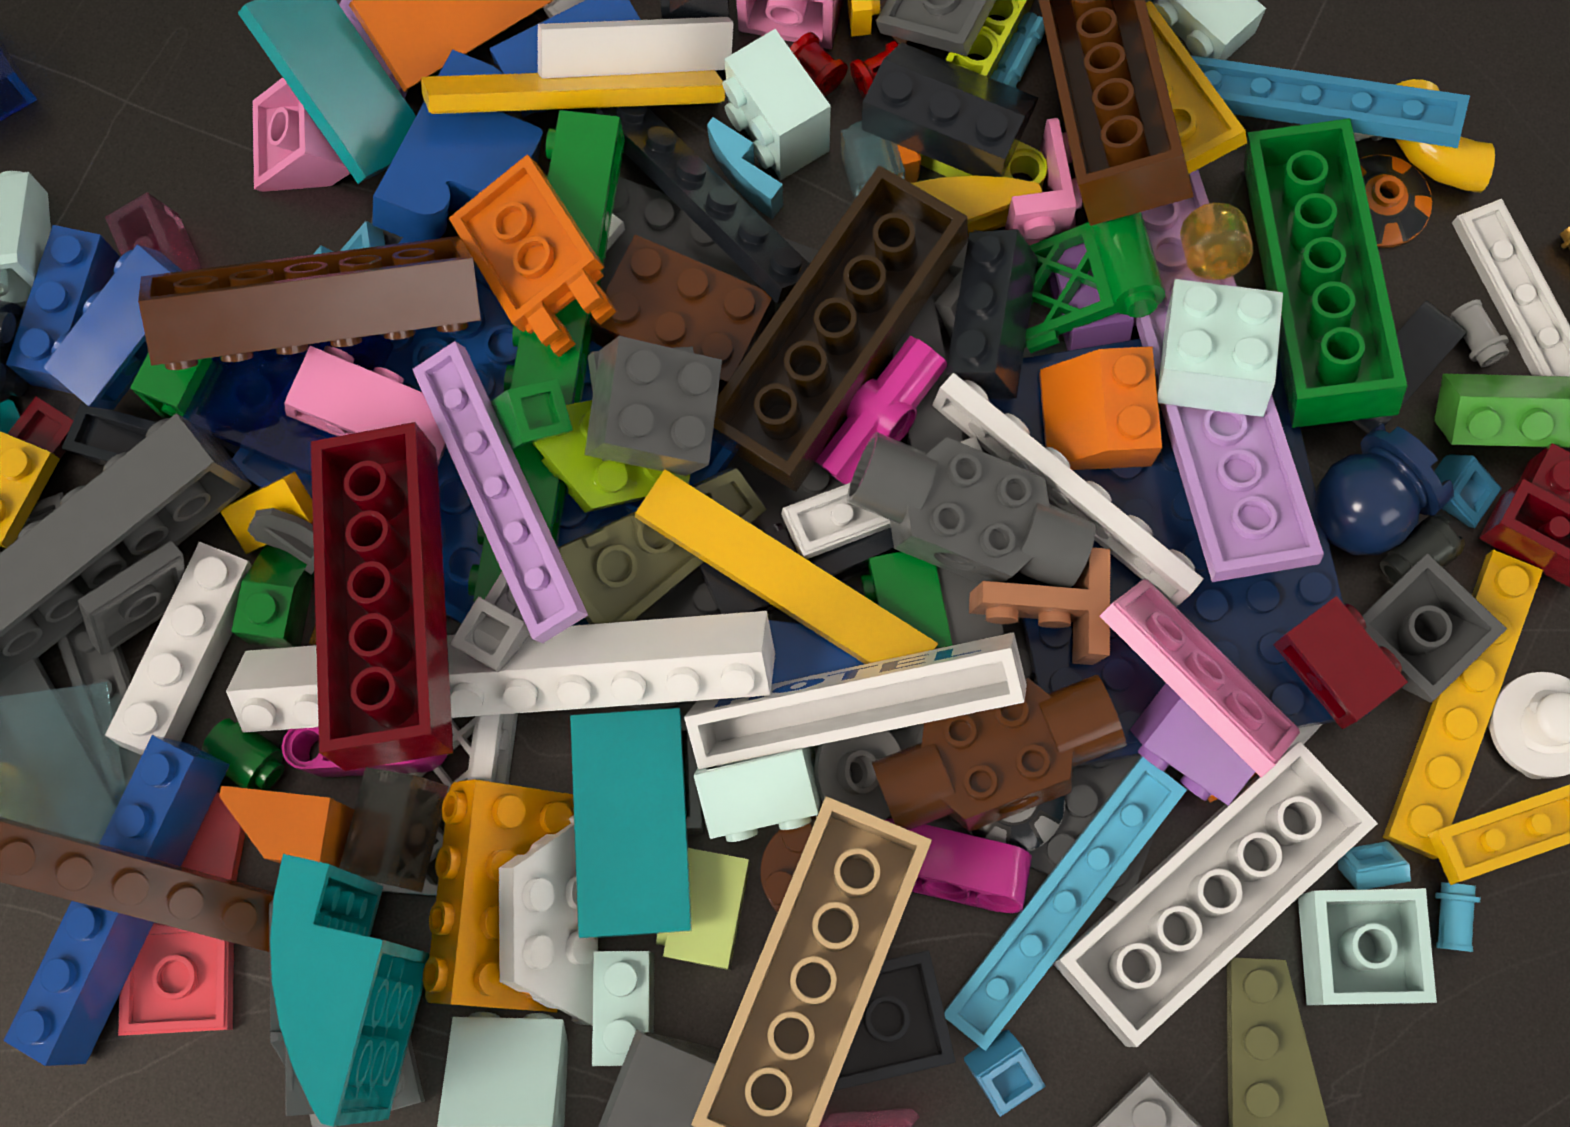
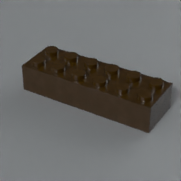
(838, 326)

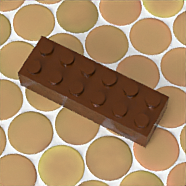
(1115, 107)
(307, 301)

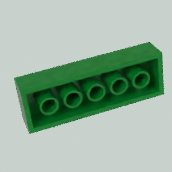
(1323, 254)

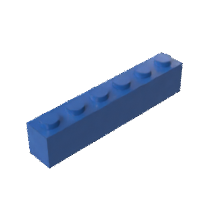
(99, 946)

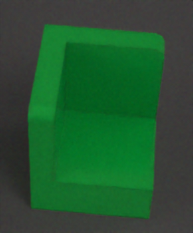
(532, 413)

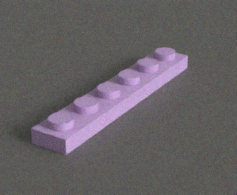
(499, 493)

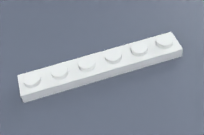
(1124, 535)

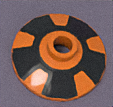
(1406, 214)

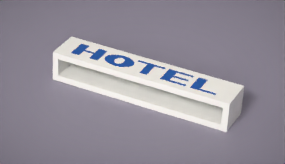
(859, 701)

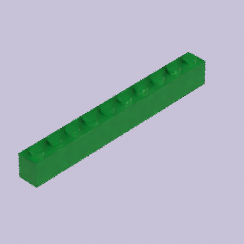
(585, 176)

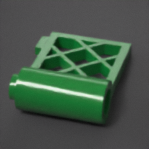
(1122, 273)

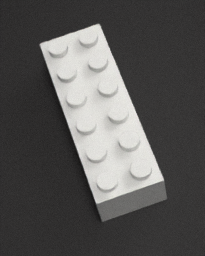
(1213, 895)

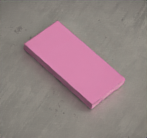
(1202, 676)

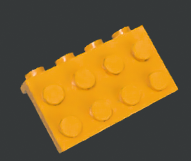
(482, 832)

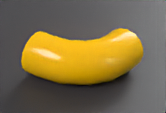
(1462, 167)

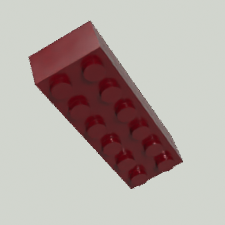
(379, 599)

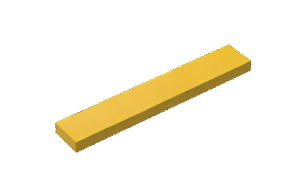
(532, 92)
(777, 573)

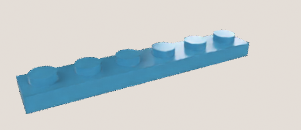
(1316, 98)

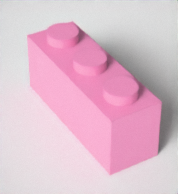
(351, 399)

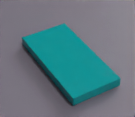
(334, 79)
(630, 823)

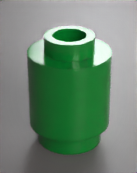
(251, 756)

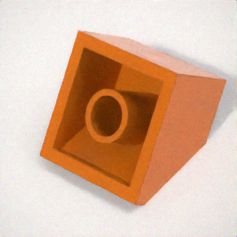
(1103, 409)
(291, 823)

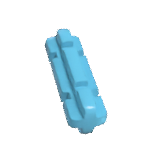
(1020, 50)

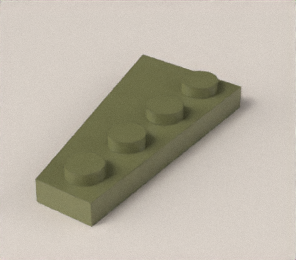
(632, 566)
(1268, 1050)

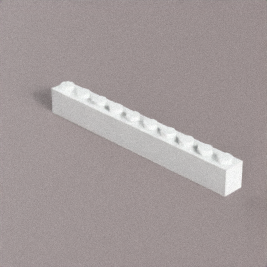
(573, 670)

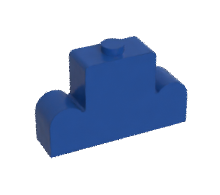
(449, 161)

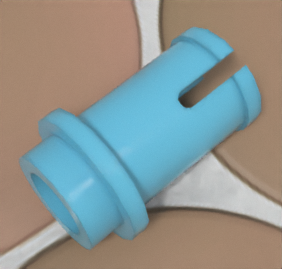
(1456, 916)

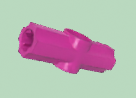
(883, 407)

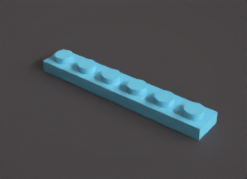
(1063, 902)

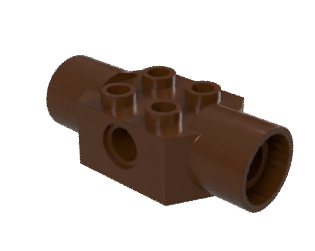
(1001, 757)

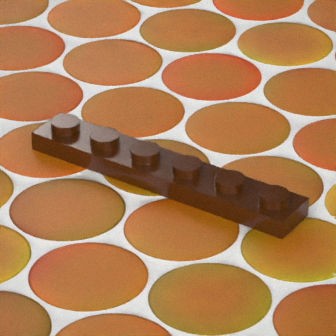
(133, 885)

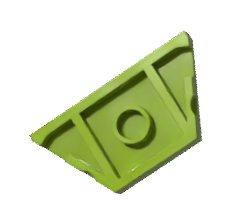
(590, 480)

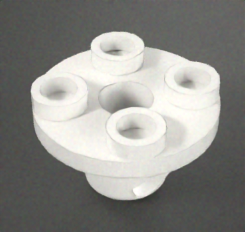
(1534, 725)

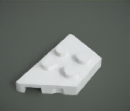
(540, 928)

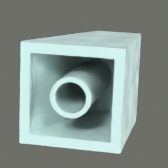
(23, 233)
(505, 1072)

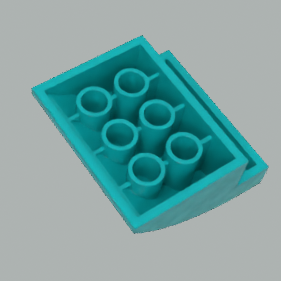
(339, 993)

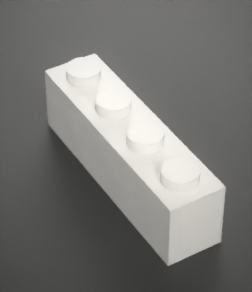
(181, 651)

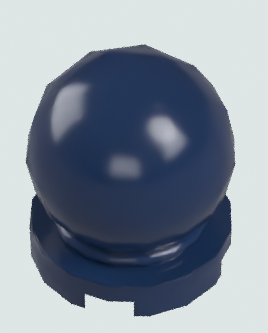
(1377, 496)

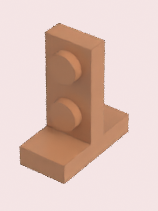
(1056, 606)

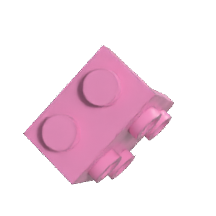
(1053, 210)

